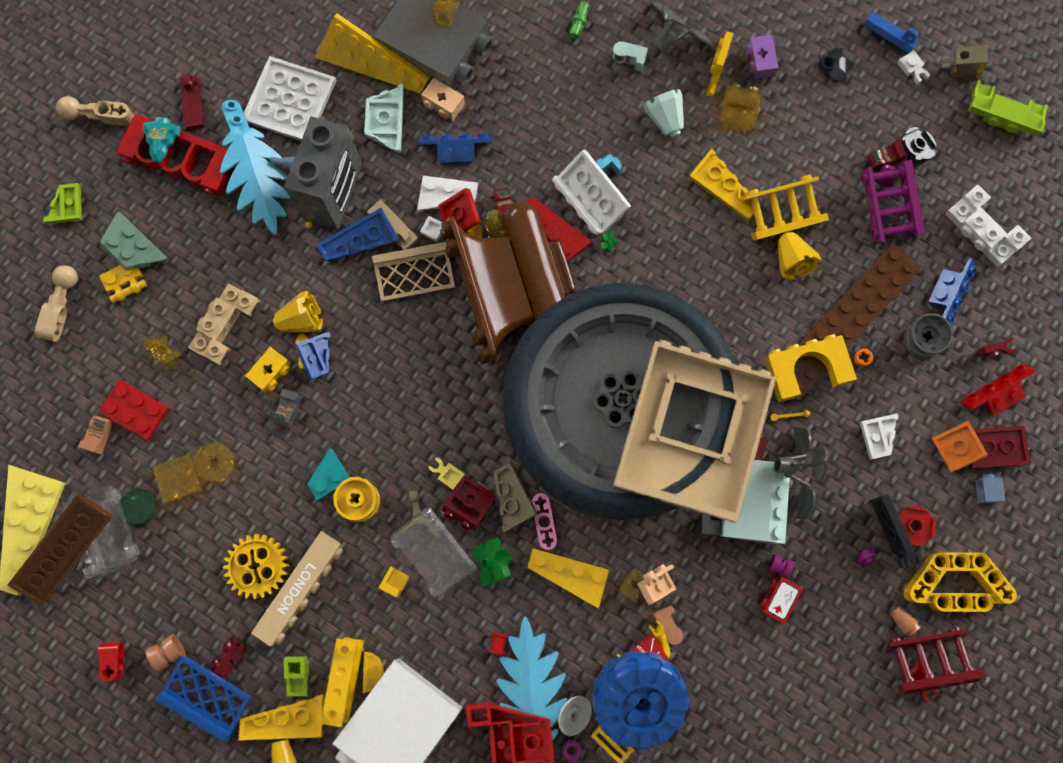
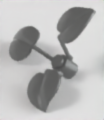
(666, 36)
(789, 466)

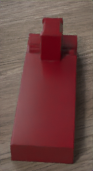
(191, 102)

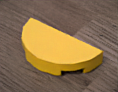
(372, 671)

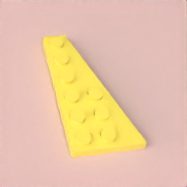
(27, 515)

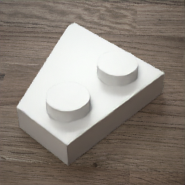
(879, 435)

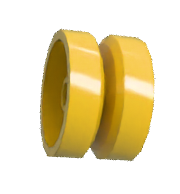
(345, 498)

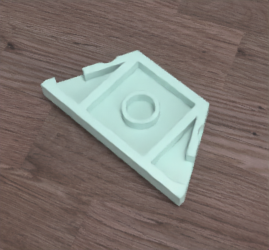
(385, 118)

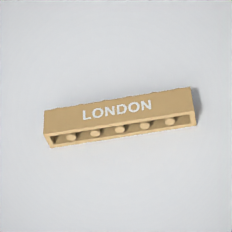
(297, 589)

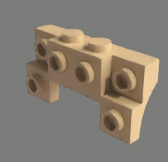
(219, 320)

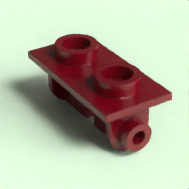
(230, 650)

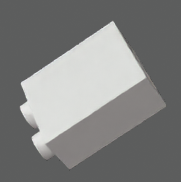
(397, 720)

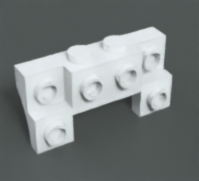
(983, 229)

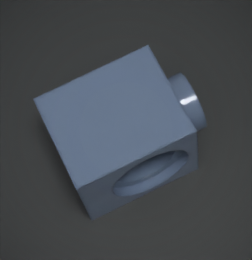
(990, 489)

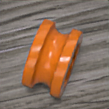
(865, 352)

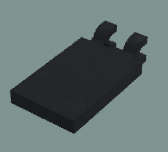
(895, 531)

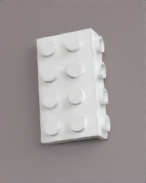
(591, 193)

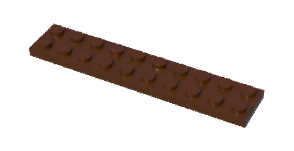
(857, 309)

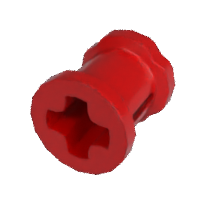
(498, 643)

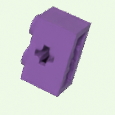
(762, 57)

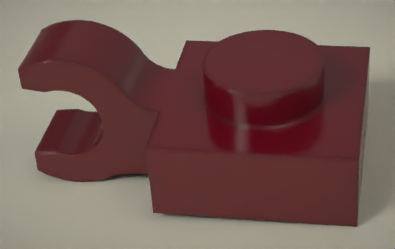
(993, 349)

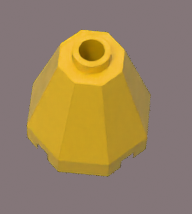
(796, 256)
(299, 315)

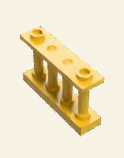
(797, 220)
(342, 681)

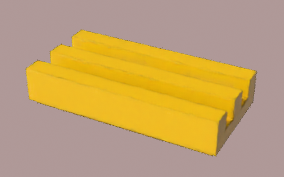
(624, 755)

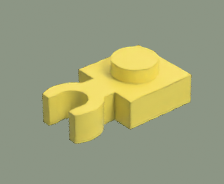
(448, 475)

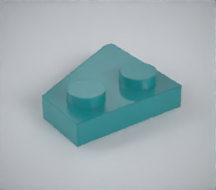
(327, 476)

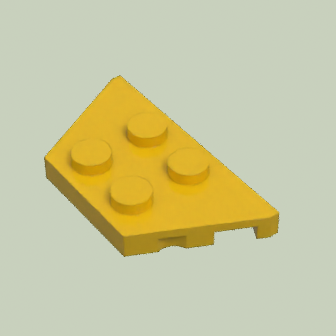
(718, 62)

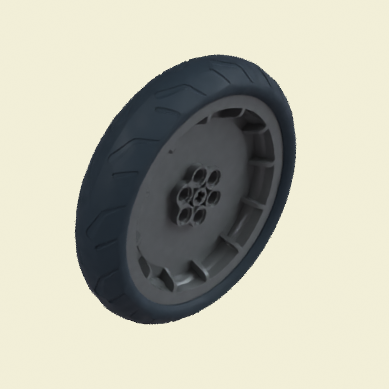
(561, 374)

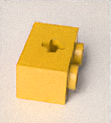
(269, 360)

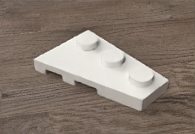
(437, 190)

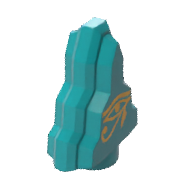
(160, 136)

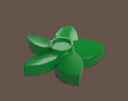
(608, 241)

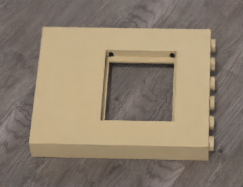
(656, 463)

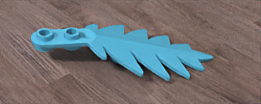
(252, 168)
(529, 673)

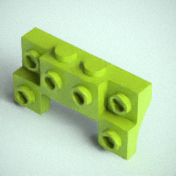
(1007, 112)

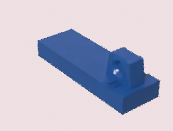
(902, 39)

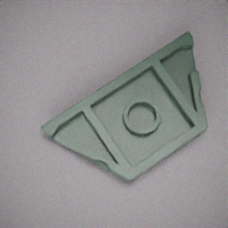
(129, 245)

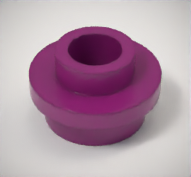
(867, 557)
(571, 757)

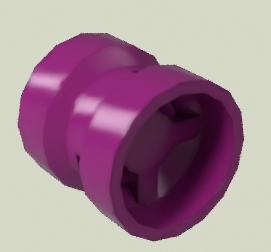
(780, 566)

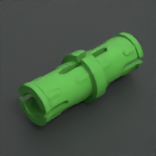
(579, 20)

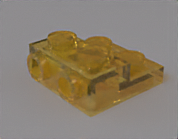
(740, 107)

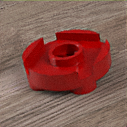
(923, 519)

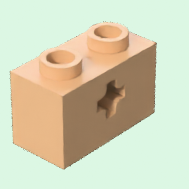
(443, 99)

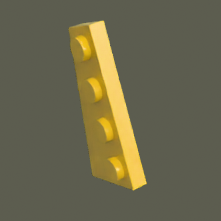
(574, 576)
(285, 722)

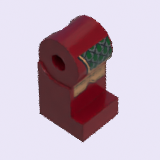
(887, 156)
(502, 199)

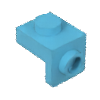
(610, 162)

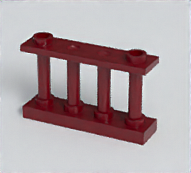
(929, 681)

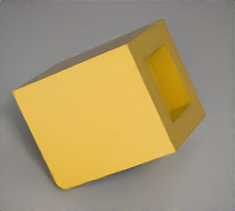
(394, 582)

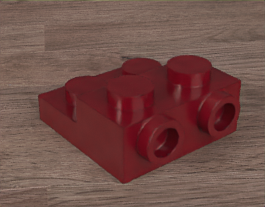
(468, 504)

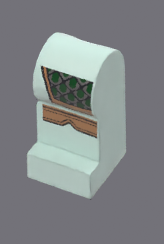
(630, 54)

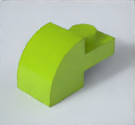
(296, 675)

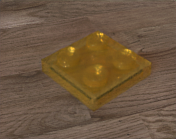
(177, 479)

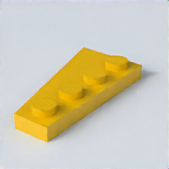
(718, 181)

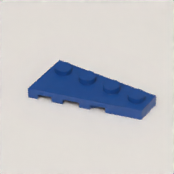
(360, 236)

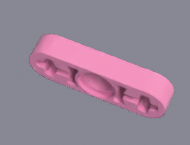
(541, 537)

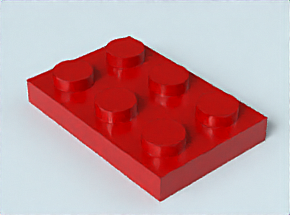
(134, 410)

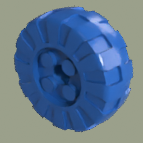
(640, 699)

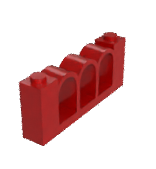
(134, 145)

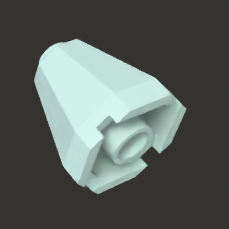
(667, 112)

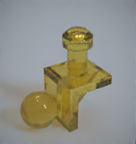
(161, 352)

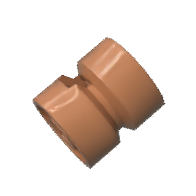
(161, 654)

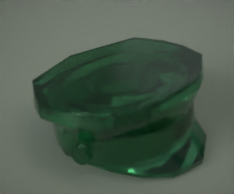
(138, 507)

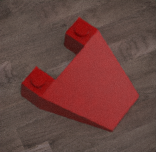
(513, 733)

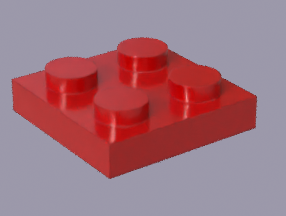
(462, 208)

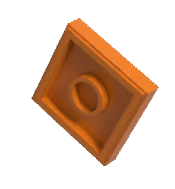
(959, 447)

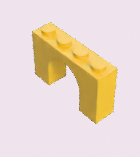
(830, 351)

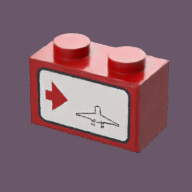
(780, 600)

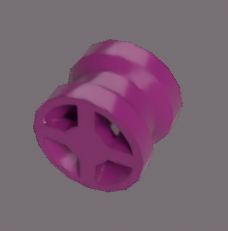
(889, 182)

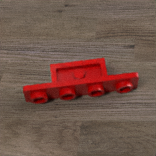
(1001, 392)

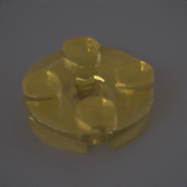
(211, 451)

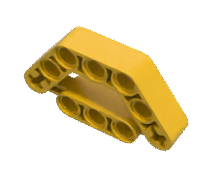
(950, 600)

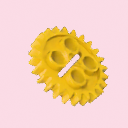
(238, 572)

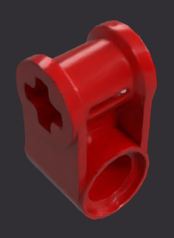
(111, 657)

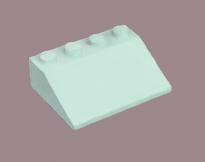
(763, 507)

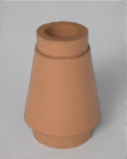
(905, 622)

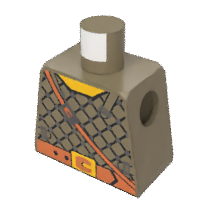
(967, 61)

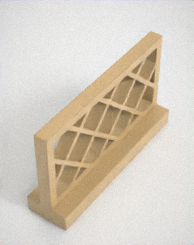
(410, 255)

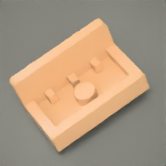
(656, 584)

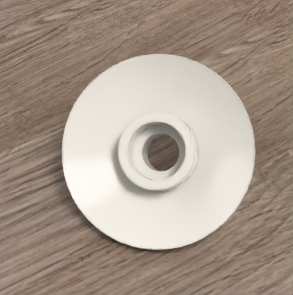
(574, 715)

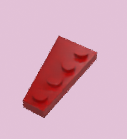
(559, 230)

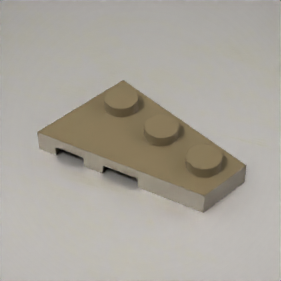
(514, 500)

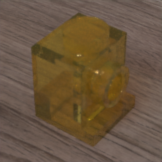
(626, 588)

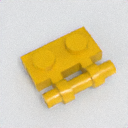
(119, 277)

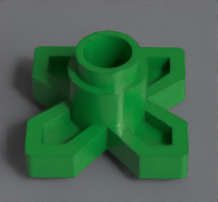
(493, 561)

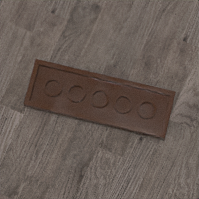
(60, 549)

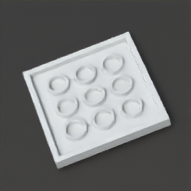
(288, 97)

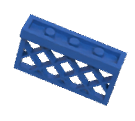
(199, 714)

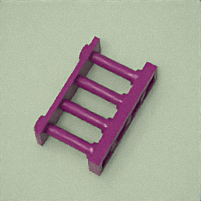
(907, 189)

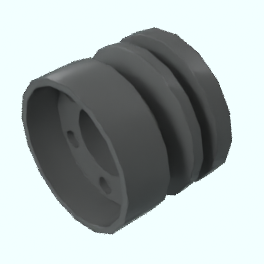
(937, 332)

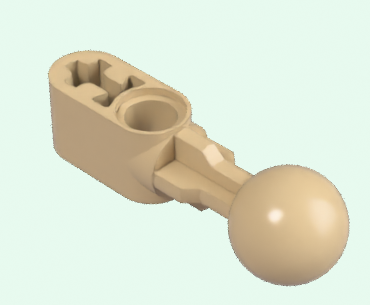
(117, 113)
(53, 314)

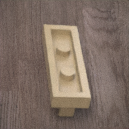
(406, 236)

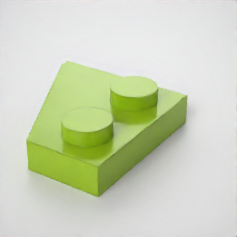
(65, 205)

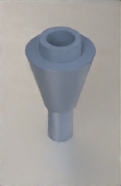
(284, 162)

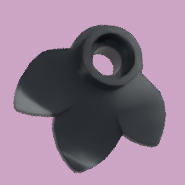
(837, 65)

